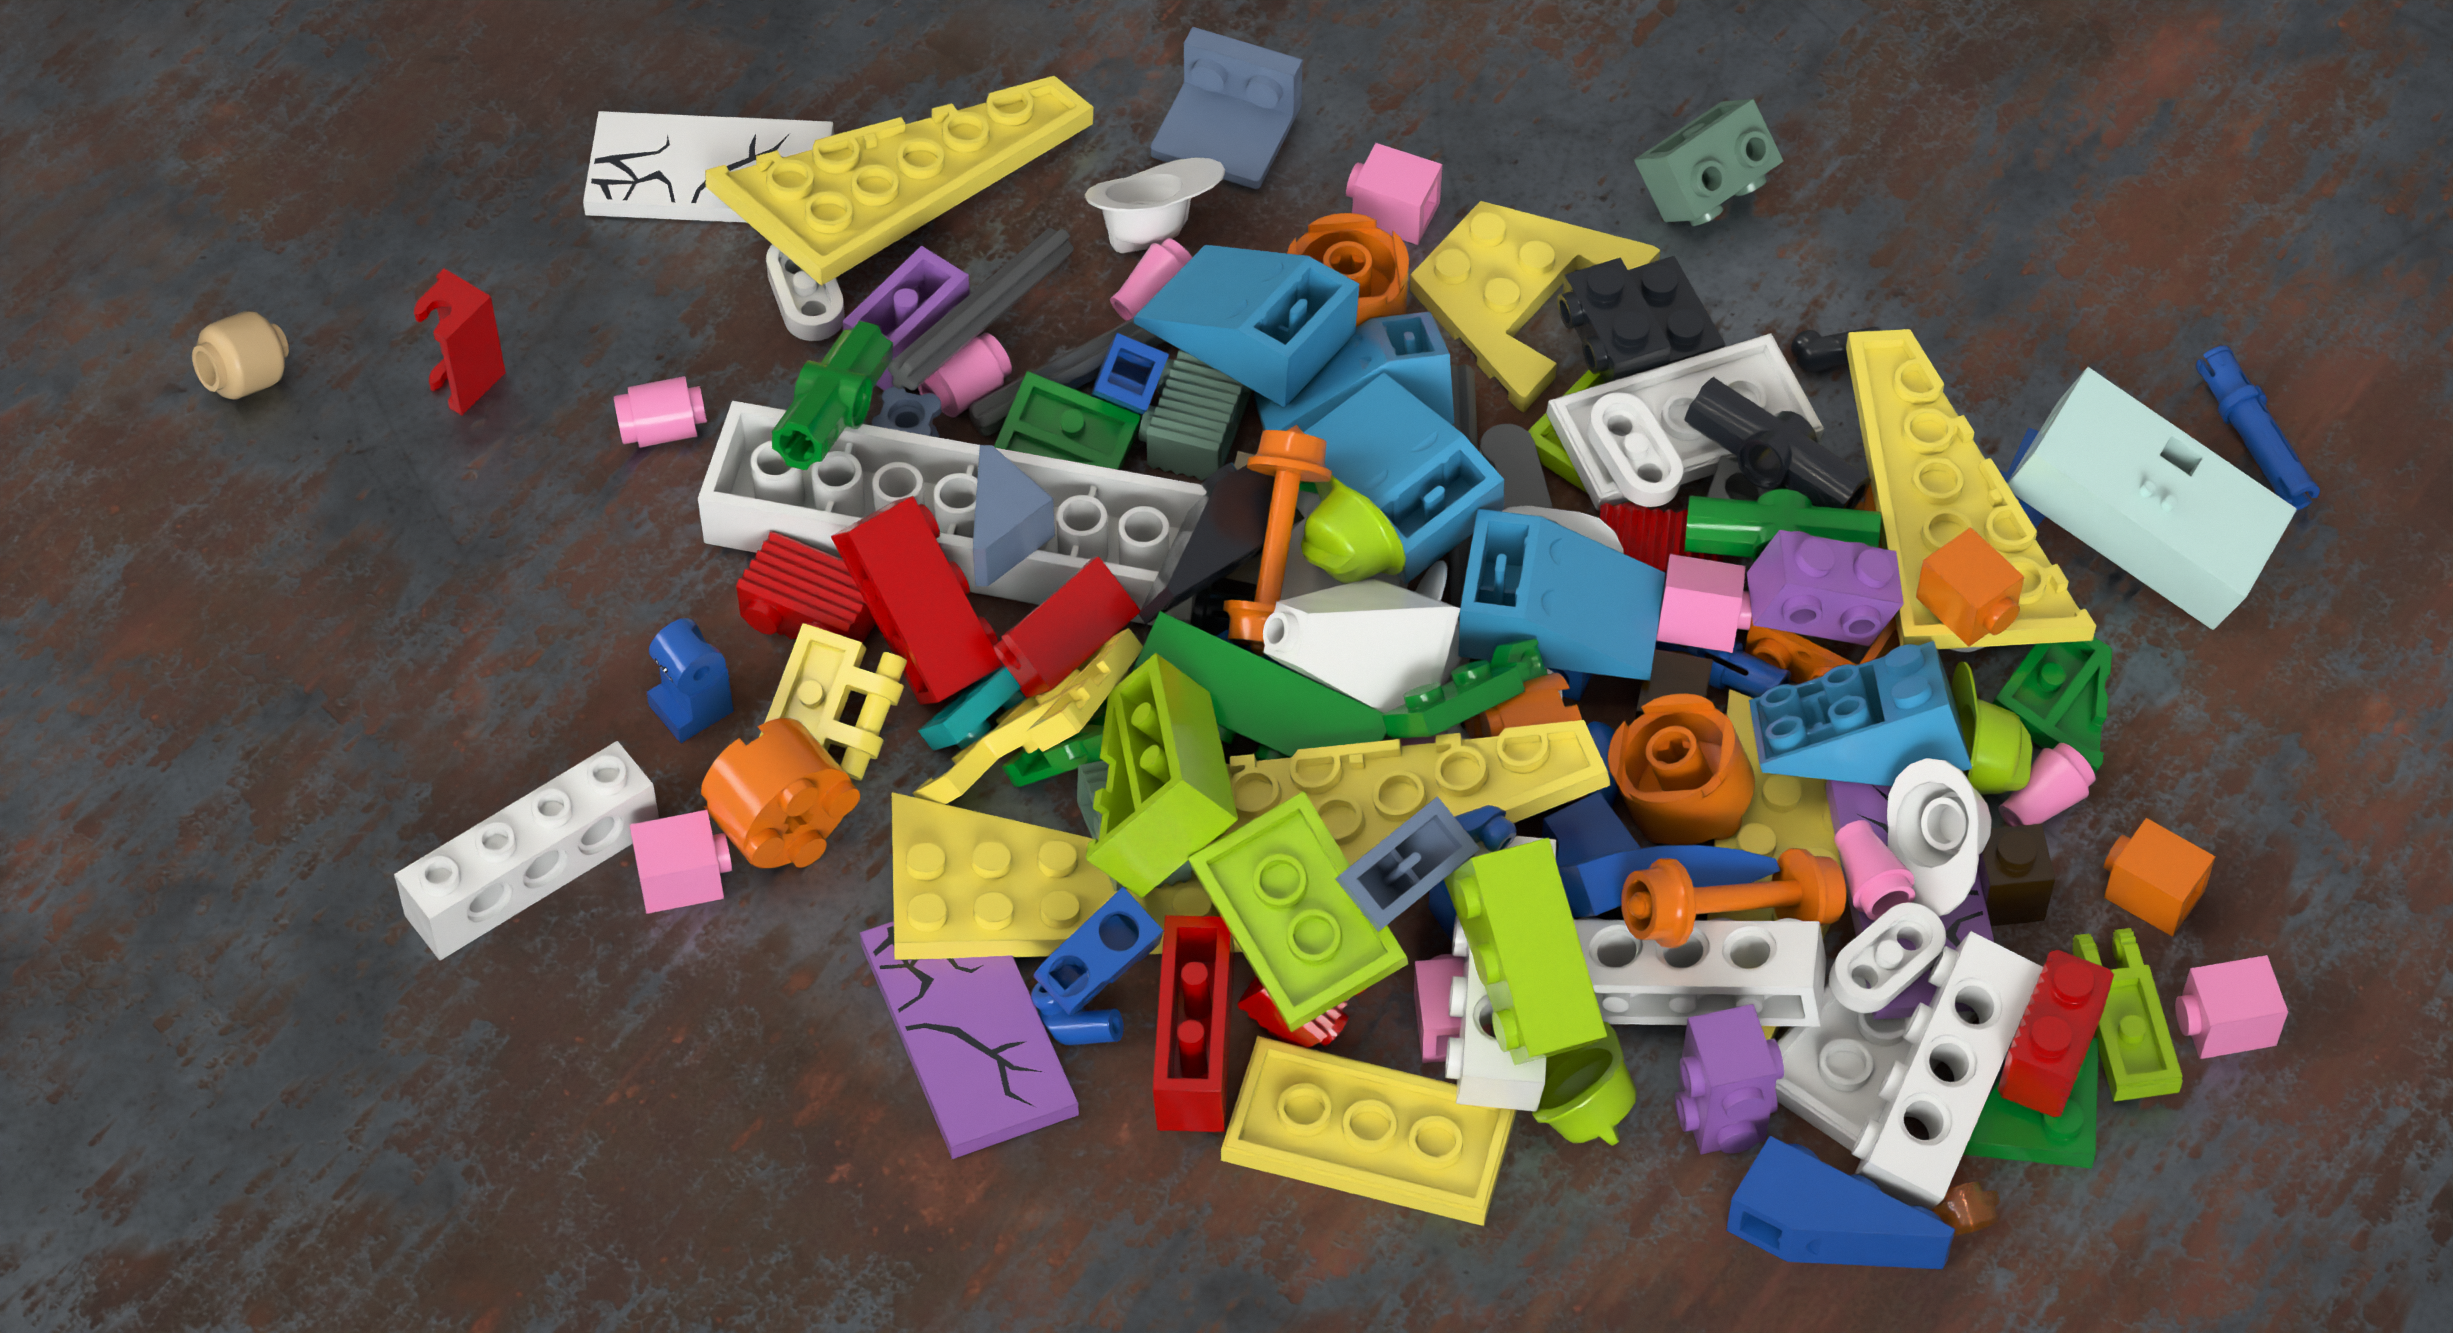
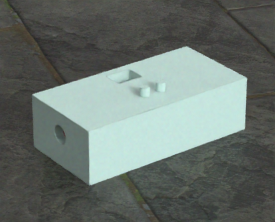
(2151, 499)

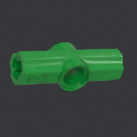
(832, 395)
(1749, 526)

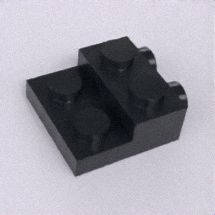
(1635, 317)

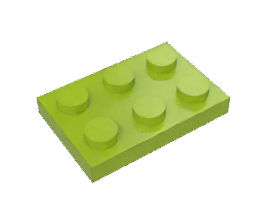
(1291, 914)

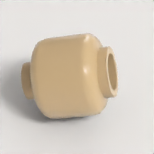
(240, 355)

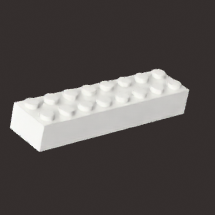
(1097, 509)

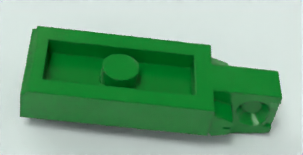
(1473, 690)

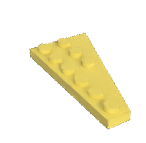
(1938, 485)
(1001, 885)

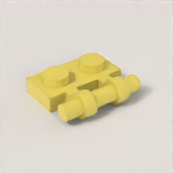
(817, 687)

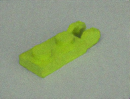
(2133, 1027)

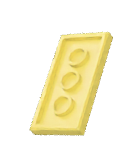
(1366, 1131)

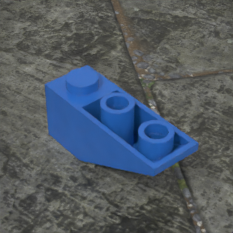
(1823, 1216)

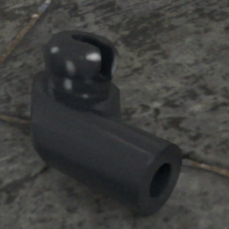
(1822, 353)

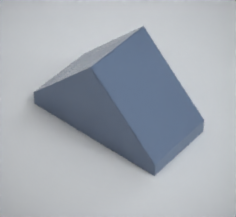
(1010, 516)
(1407, 864)

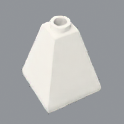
(1363, 640)

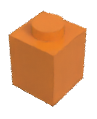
(1970, 587)
(2157, 875)

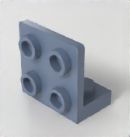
(1231, 106)

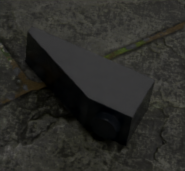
(1215, 537)

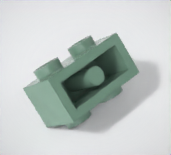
(1709, 162)

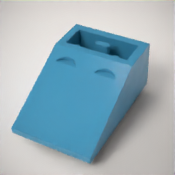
(1256, 316)
(1399, 345)
(1411, 468)
(1571, 593)
(1862, 720)

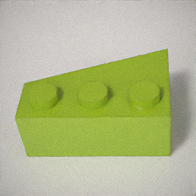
(1164, 777)
(1527, 951)

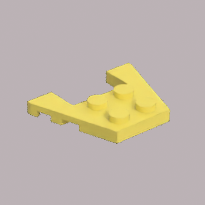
(1499, 274)
(1041, 719)

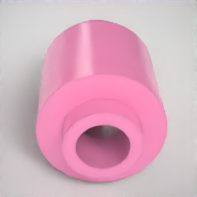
(969, 375)
(659, 412)

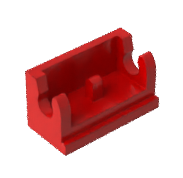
(466, 339)
(1066, 629)

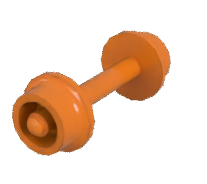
(1290, 458)
(1664, 904)

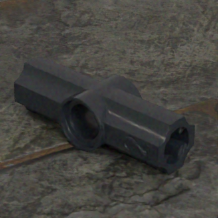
(1775, 448)

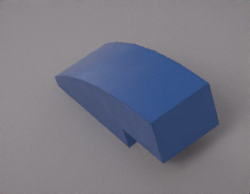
(1598, 881)

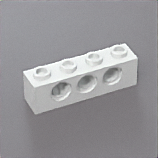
(526, 850)
(1651, 986)
(1998, 989)
(1475, 1059)

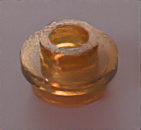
(1968, 1208)

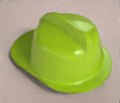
(1350, 536)
(1994, 739)
(1587, 1091)

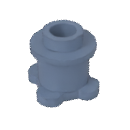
(908, 412)

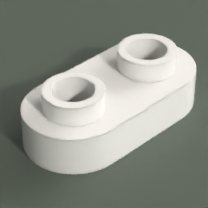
(802, 297)
(1639, 453)
(1883, 960)

